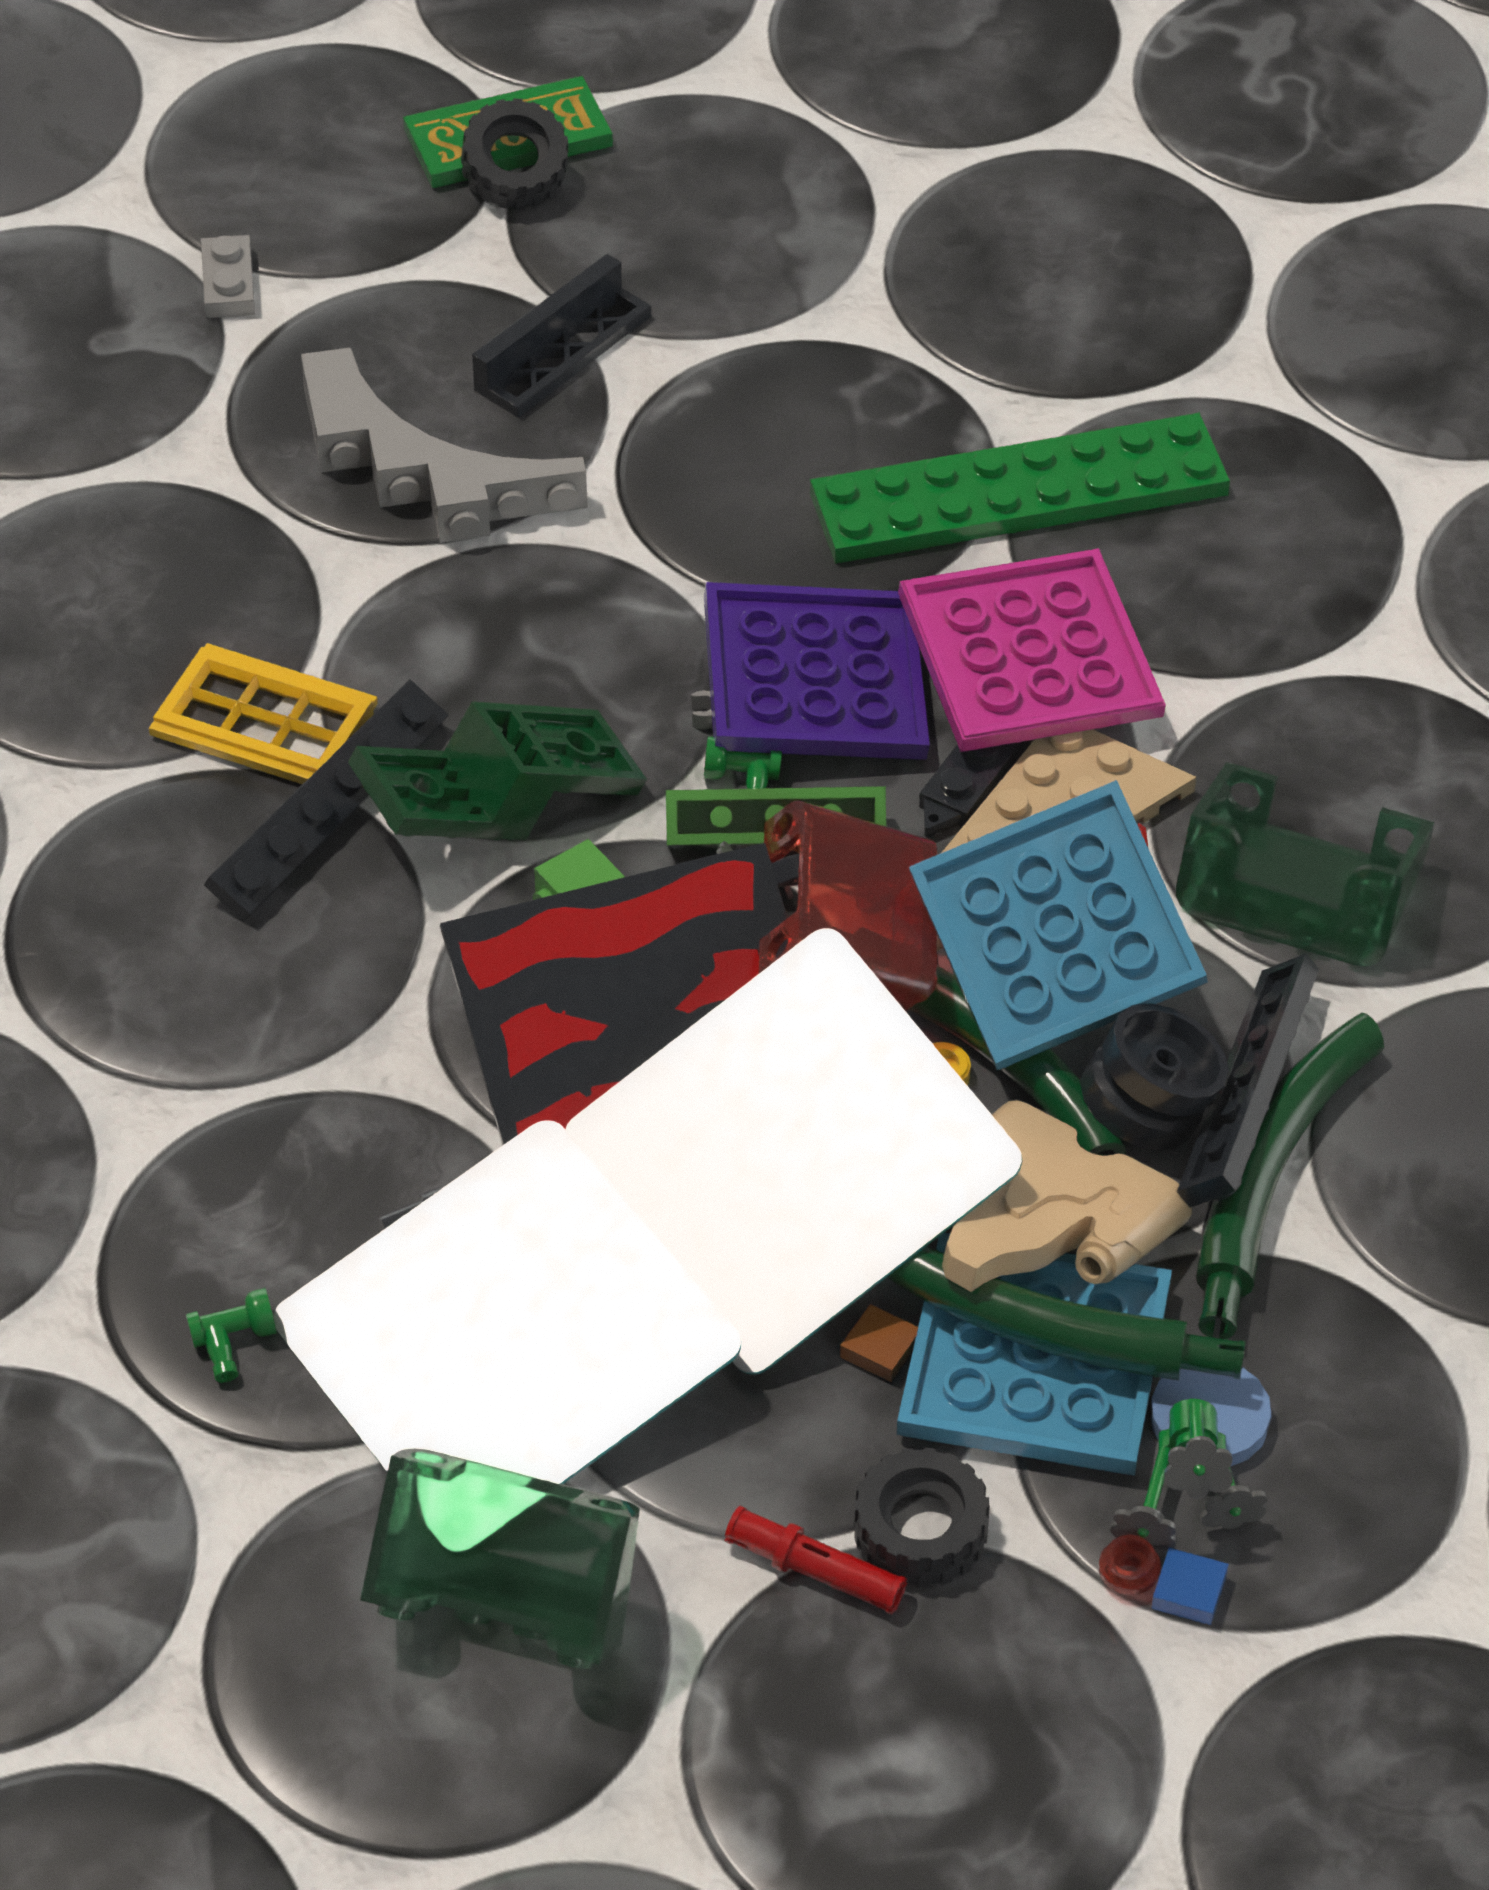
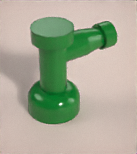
(759, 766)
(213, 1330)

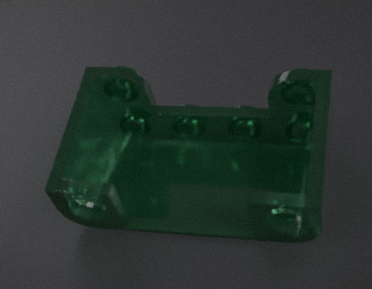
(1293, 884)
(504, 1552)

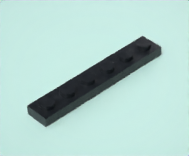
(319, 805)
(1254, 1069)

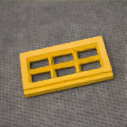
(261, 675)

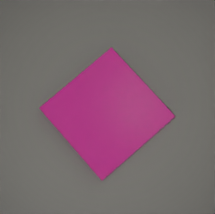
(1030, 650)

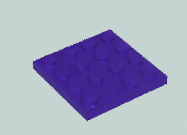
(814, 672)

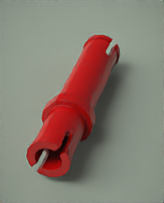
(793, 1550)

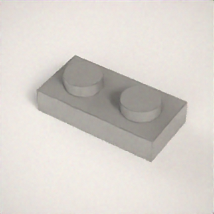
(227, 276)

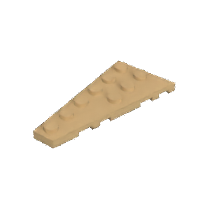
(1067, 767)

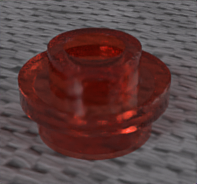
(1134, 1552)

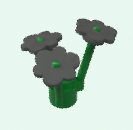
(1196, 1465)

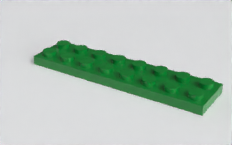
(1018, 487)

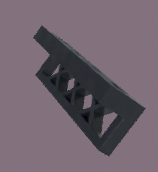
(546, 334)

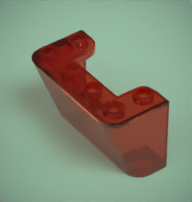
(861, 886)

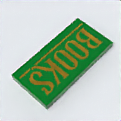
(439, 132)

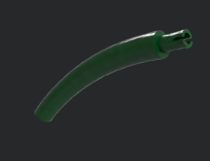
(1041, 1076)
(1236, 1223)
(1071, 1329)

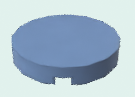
(1239, 1403)

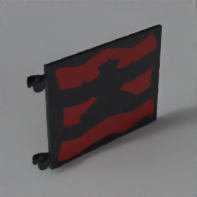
(606, 976)

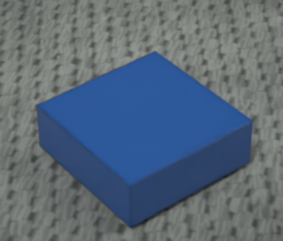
(1189, 1586)

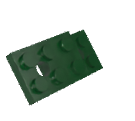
(496, 771)

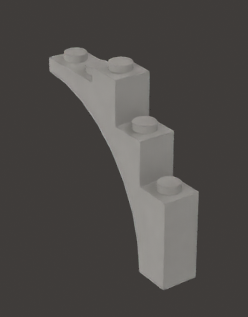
(412, 467)

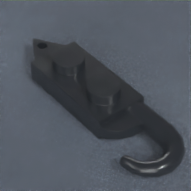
(963, 785)

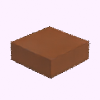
(879, 1343)

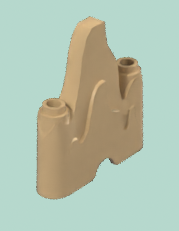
(1061, 1203)

